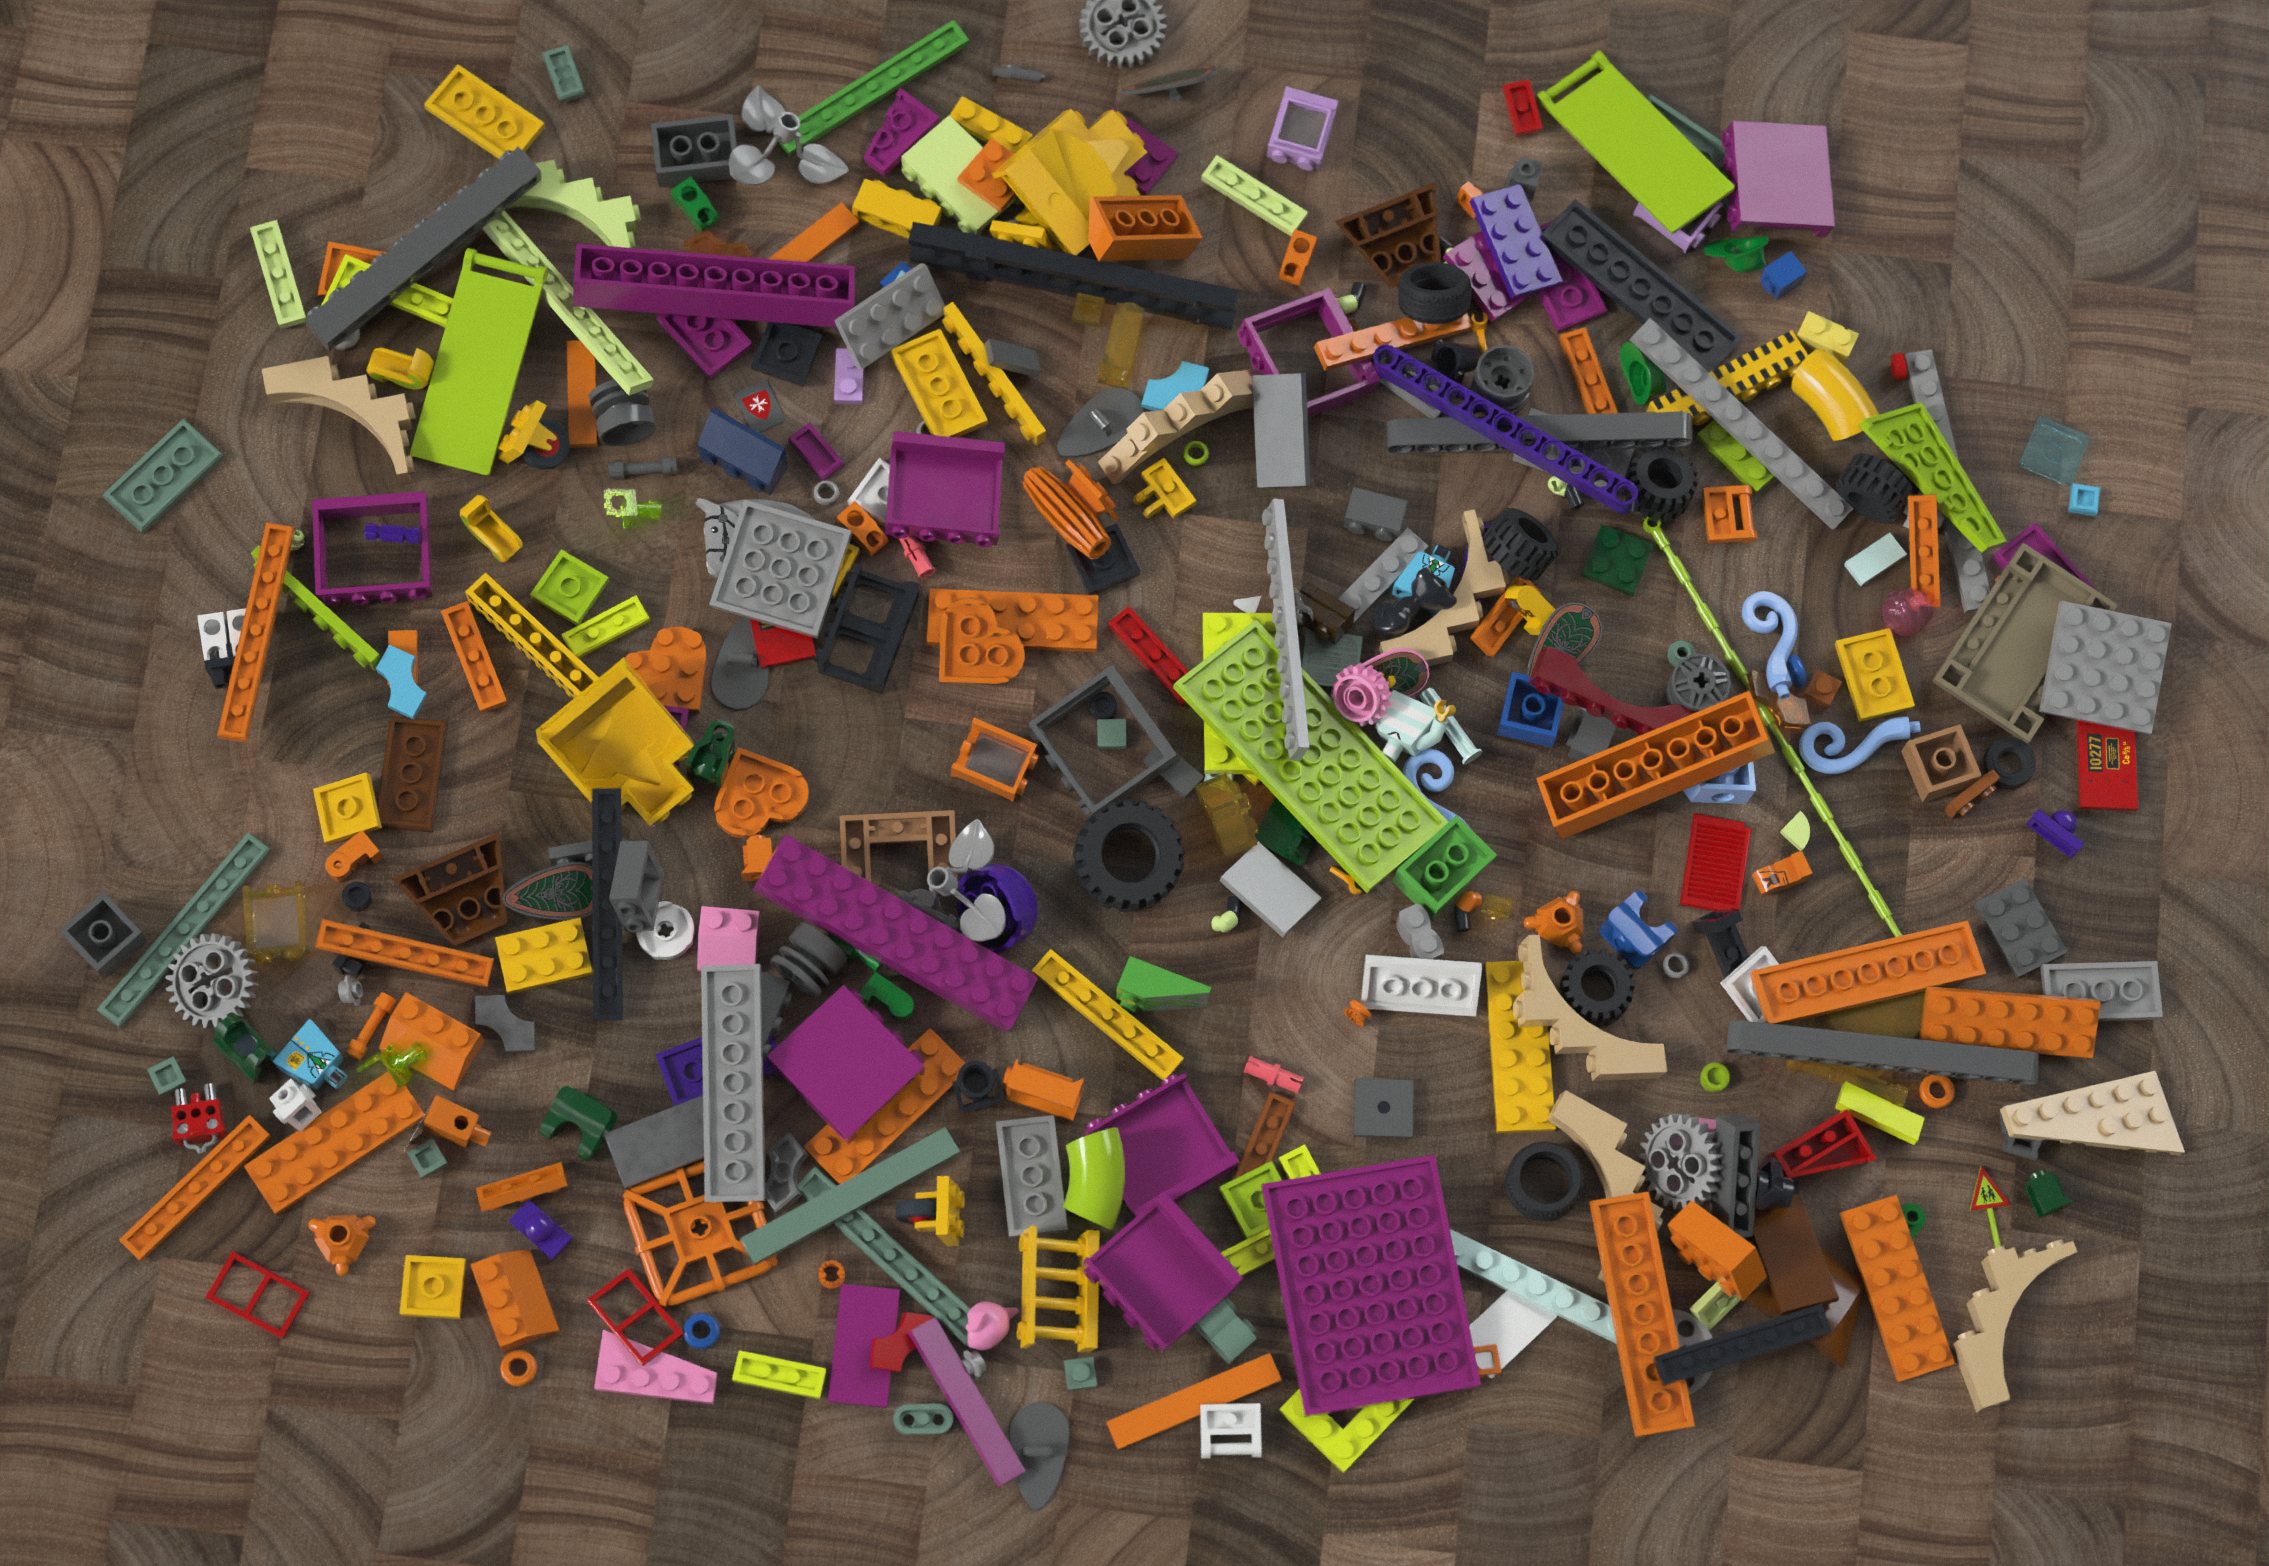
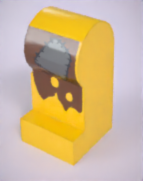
(1530, 606)

